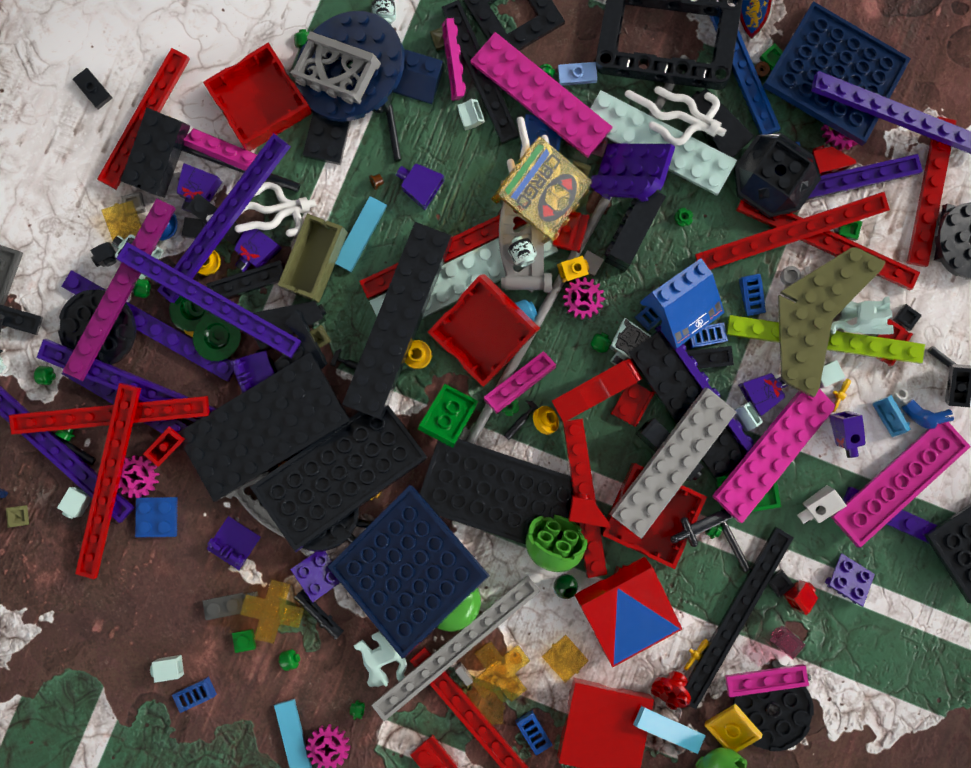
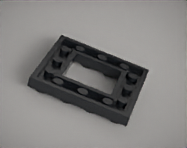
(547, 20)

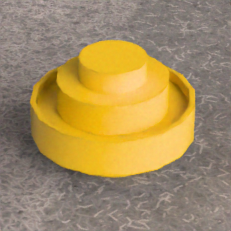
(211, 264)
(418, 355)
(545, 420)

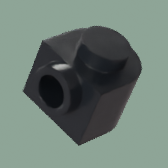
(103, 255)

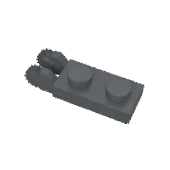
(224, 605)

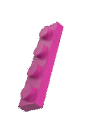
(452, 51)
(219, 149)
(519, 382)
(766, 680)

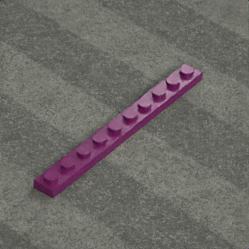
(117, 294)

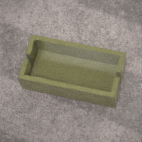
(313, 258)

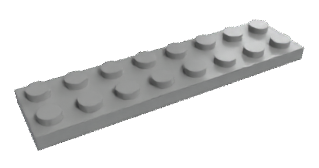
(673, 462)

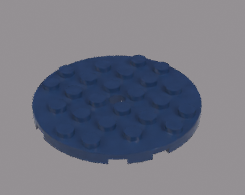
(367, 33)

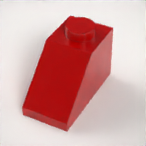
(831, 160)
(163, 446)
(586, 511)
(801, 597)

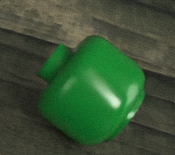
(300, 38)
(142, 288)
(601, 342)
(44, 375)
(289, 660)

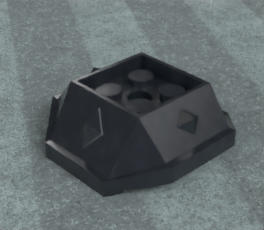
(763, 188)

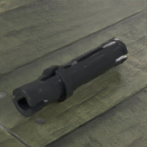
(319, 615)

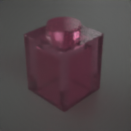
(787, 642)

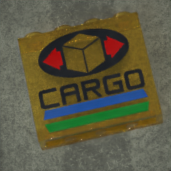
(544, 188)

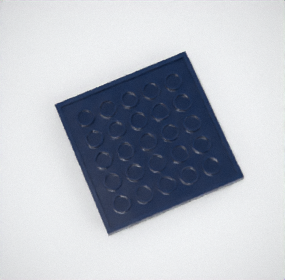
(840, 50)
(408, 571)

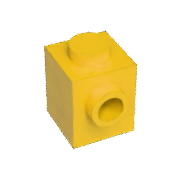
(573, 268)

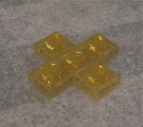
(272, 611)
(500, 671)

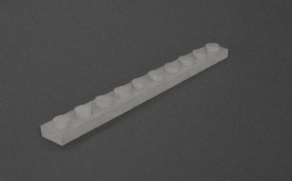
(455, 648)

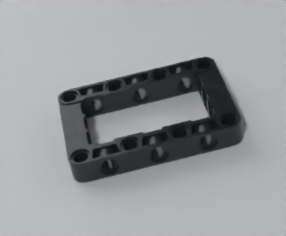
(665, 69)

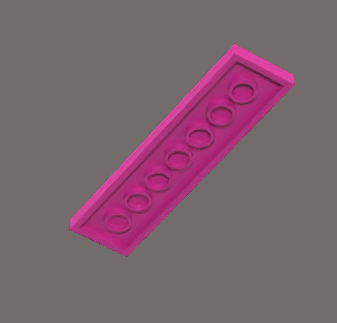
(541, 95)
(772, 453)
(900, 483)

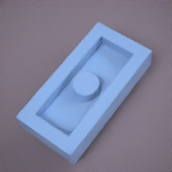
(577, 73)

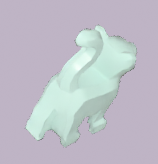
(870, 316)
(380, 656)

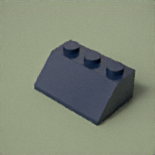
(420, 77)

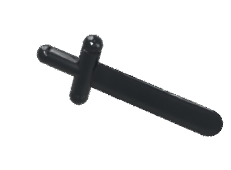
(700, 526)

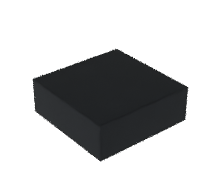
(192, 227)
(907, 317)
(780, 583)

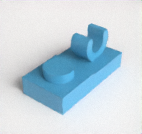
(891, 416)

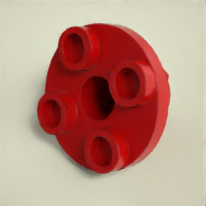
(672, 690)

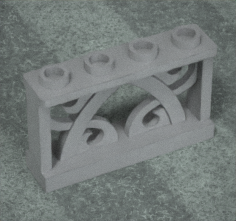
(323, 46)

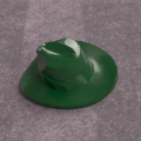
(185, 314)
(215, 338)

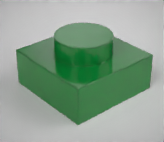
(771, 56)
(850, 231)
(244, 640)

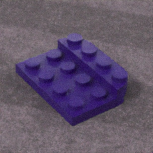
(632, 170)

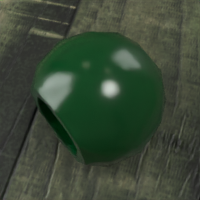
(565, 586)

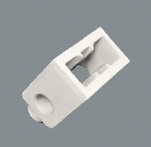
(829, 504)

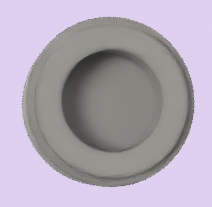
(790, 275)

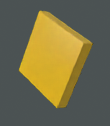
(733, 729)

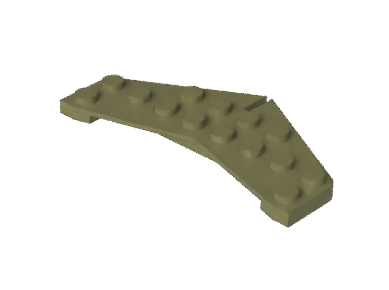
(808, 322)

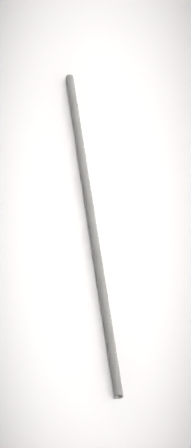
(551, 296)

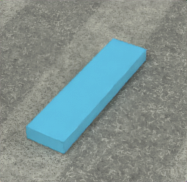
(360, 234)
(669, 729)
(292, 734)

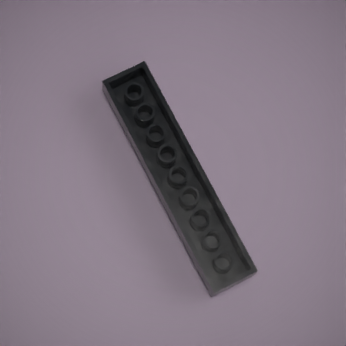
(398, 321)

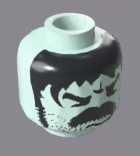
(384, 9)
(522, 251)

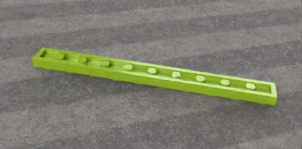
(838, 342)

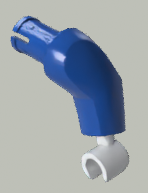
(921, 416)

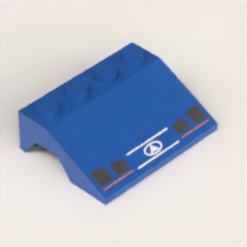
(686, 303)

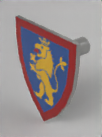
(755, 15)

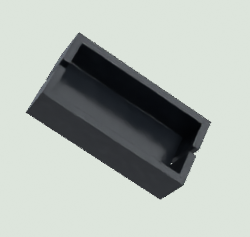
(155, 153)
(631, 234)

